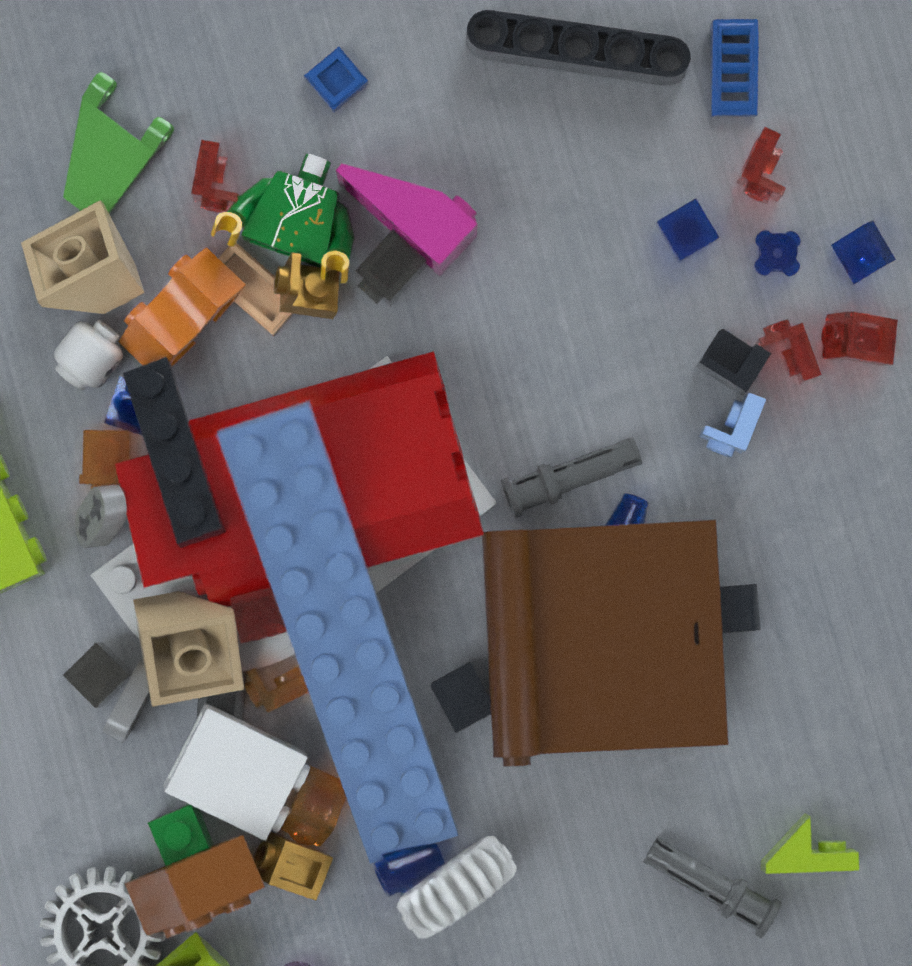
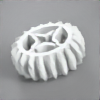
(457, 887)
(86, 917)

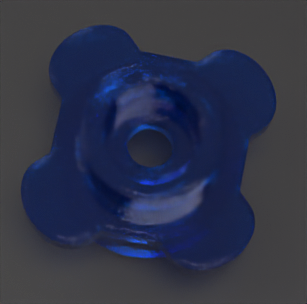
(786, 243)

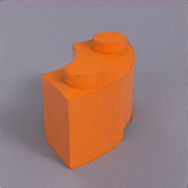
(193, 297)

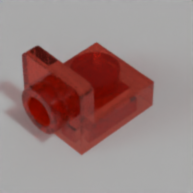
(762, 159)
(211, 169)
(859, 338)
(798, 356)
(257, 615)

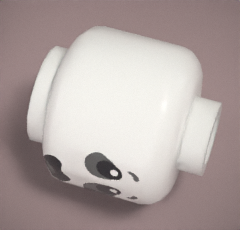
(88, 354)

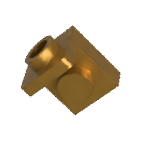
(304, 290)
(292, 866)

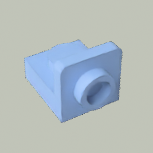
(742, 420)

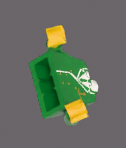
(294, 217)

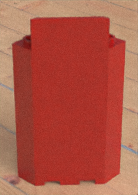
(391, 458)

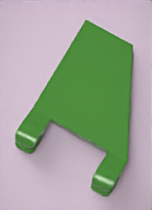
(106, 155)

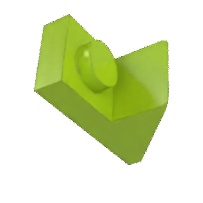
(795, 853)

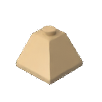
(82, 264)
(187, 647)

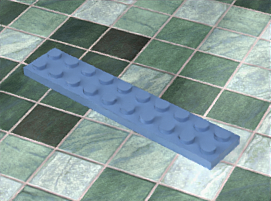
(337, 630)

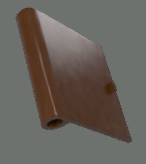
(604, 639)

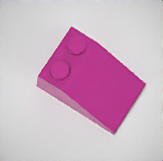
(420, 215)

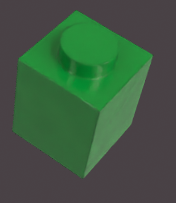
(180, 834)

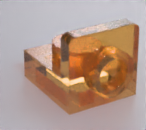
(101, 453)
(289, 687)
(315, 808)

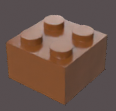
(196, 888)

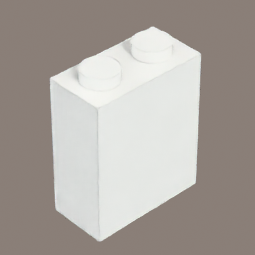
(237, 772)

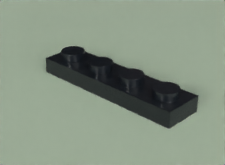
(173, 452)

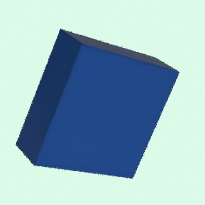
(336, 79)

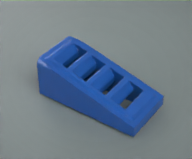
(734, 27)

